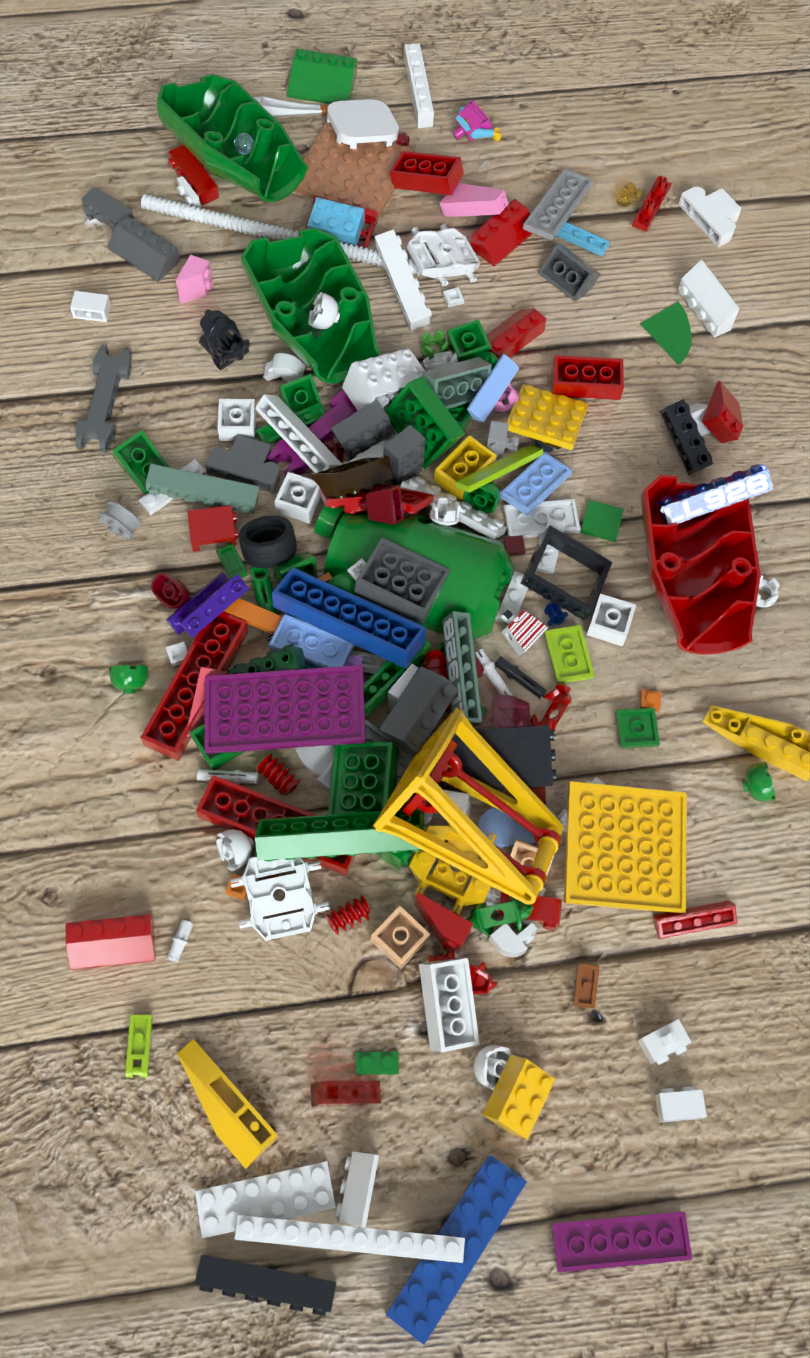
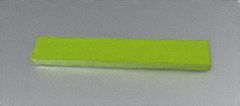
(499, 468)

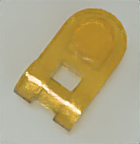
(628, 195)

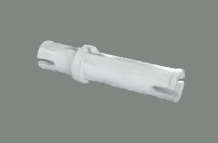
(492, 674)
(233, 776)

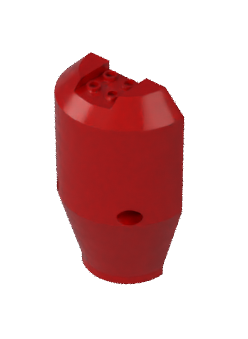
(703, 571)

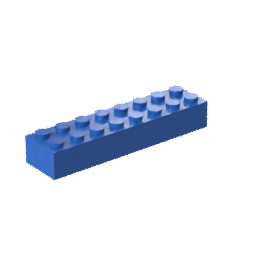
(349, 617)
(476, 1219)

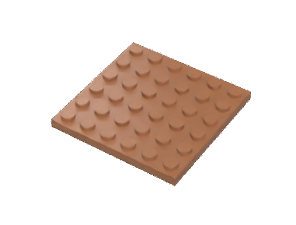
(348, 174)

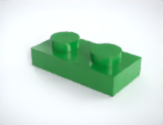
(377, 1063)

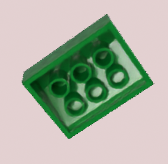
(321, 77)
(425, 412)
(363, 777)

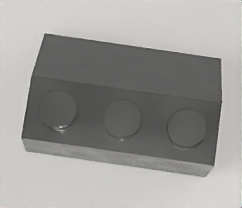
(569, 272)

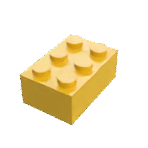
(462, 462)
(518, 1096)

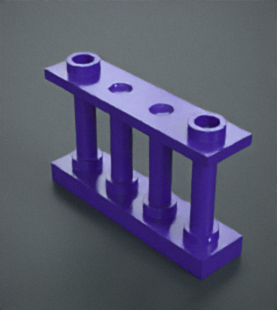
(207, 604)

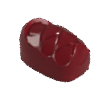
(170, 590)

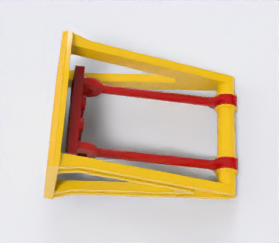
(421, 783)

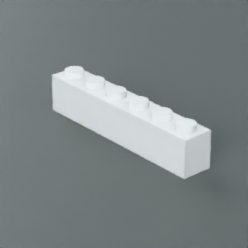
(418, 85)
(402, 280)
(296, 433)

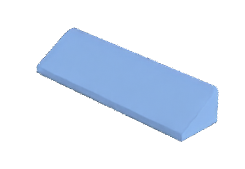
(492, 388)

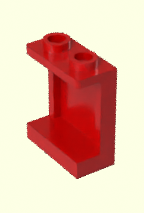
(212, 526)

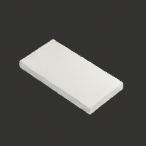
(536, 521)

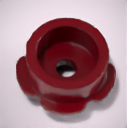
(403, 139)

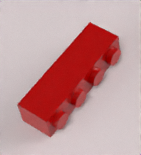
(188, 166)

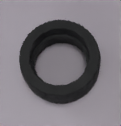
(270, 553)

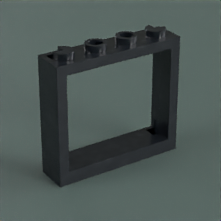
(577, 552)

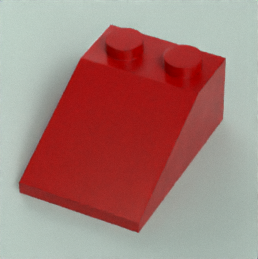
(723, 415)
(447, 926)

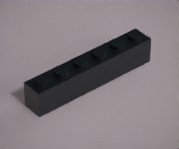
(265, 1283)

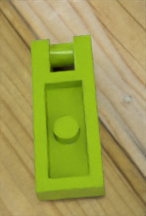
(139, 1045)

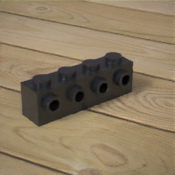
(686, 437)

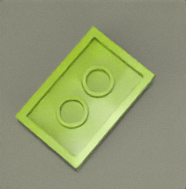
(569, 654)

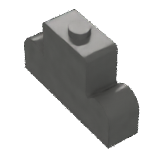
(245, 464)

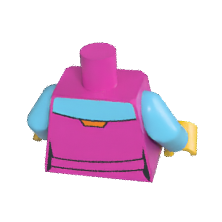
(474, 124)

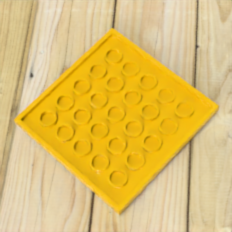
(625, 848)

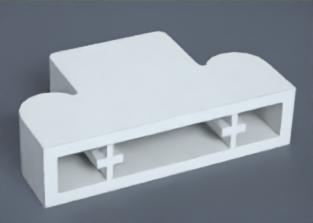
(712, 213)

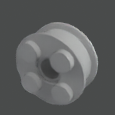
(119, 520)

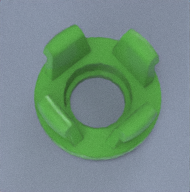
(437, 339)

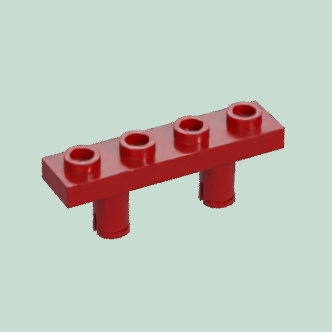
(652, 204)

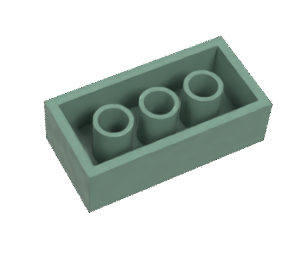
(458, 382)

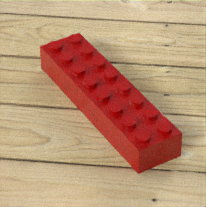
(212, 649)
(241, 808)

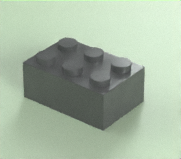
(363, 429)
(405, 455)

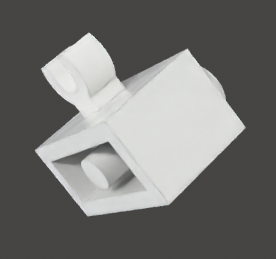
(665, 1042)

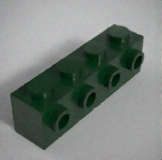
(287, 659)

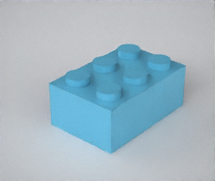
(338, 220)

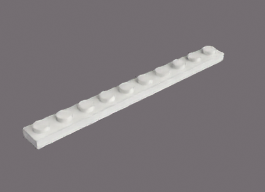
(350, 1238)

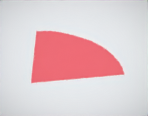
(200, 696)

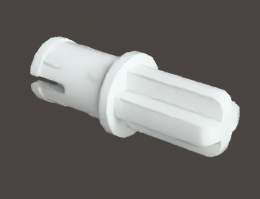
(179, 941)

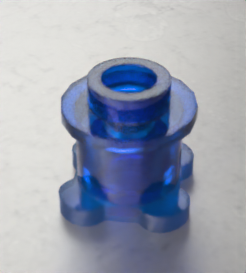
(555, 614)

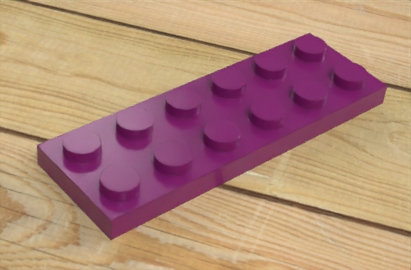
(621, 1241)

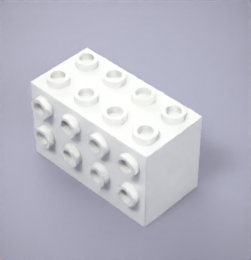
(381, 378)

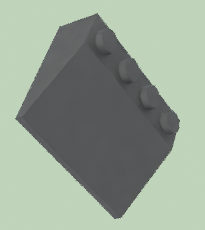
(401, 580)

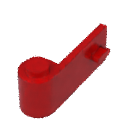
(545, 910)

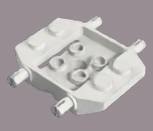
(450, 250)
(297, 896)

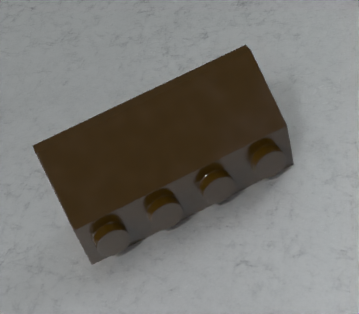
(354, 476)

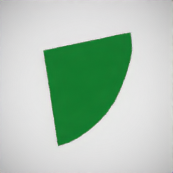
(671, 331)

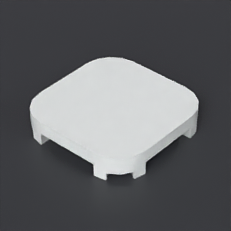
(362, 122)

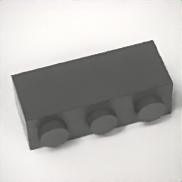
(104, 208)

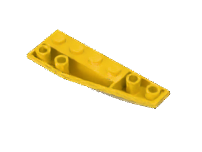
(766, 738)
(227, 1109)

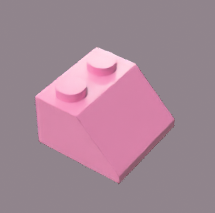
(194, 279)

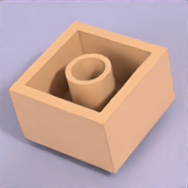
(400, 937)

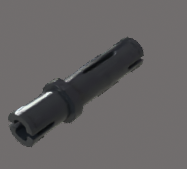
(520, 677)

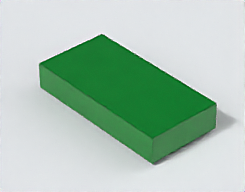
(231, 561)

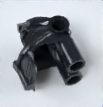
(219, 341)

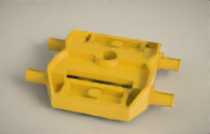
(443, 878)

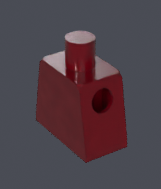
(384, 505)

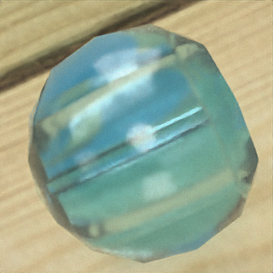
(243, 143)

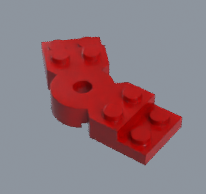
(411, 500)

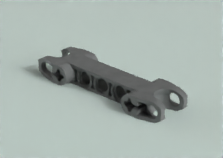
(98, 422)

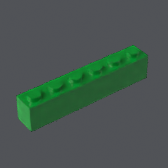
(380, 683)

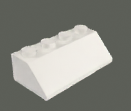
(708, 299)
(449, 1004)

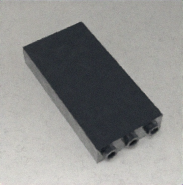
(523, 749)

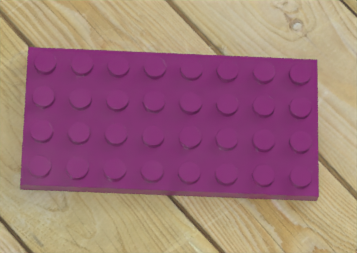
(284, 709)

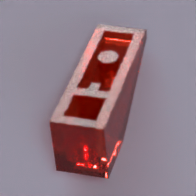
(344, 1093)

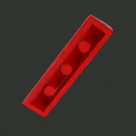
(696, 919)

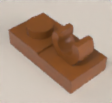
(586, 985)

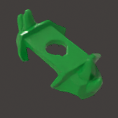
(513, 911)

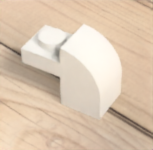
(285, 366)
(509, 943)

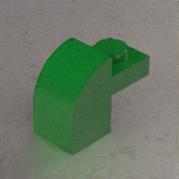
(328, 521)

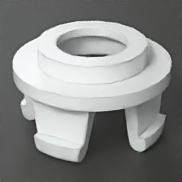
(449, 515)
(771, 588)

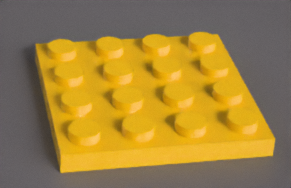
(547, 417)

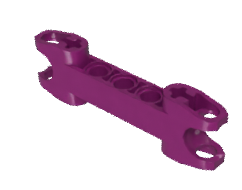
(341, 409)

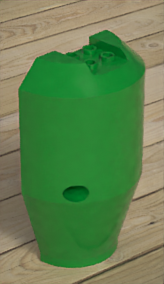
(208, 119)
(287, 281)
(475, 562)

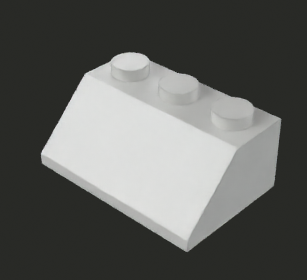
(357, 1189)

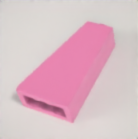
(473, 201)

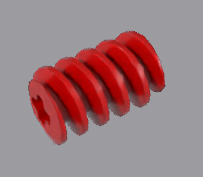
(277, 776)
(348, 915)

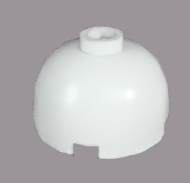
(324, 312)
(440, 360)
(235, 847)
(490, 1064)

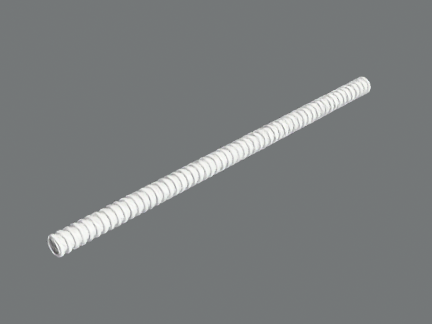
(251, 227)

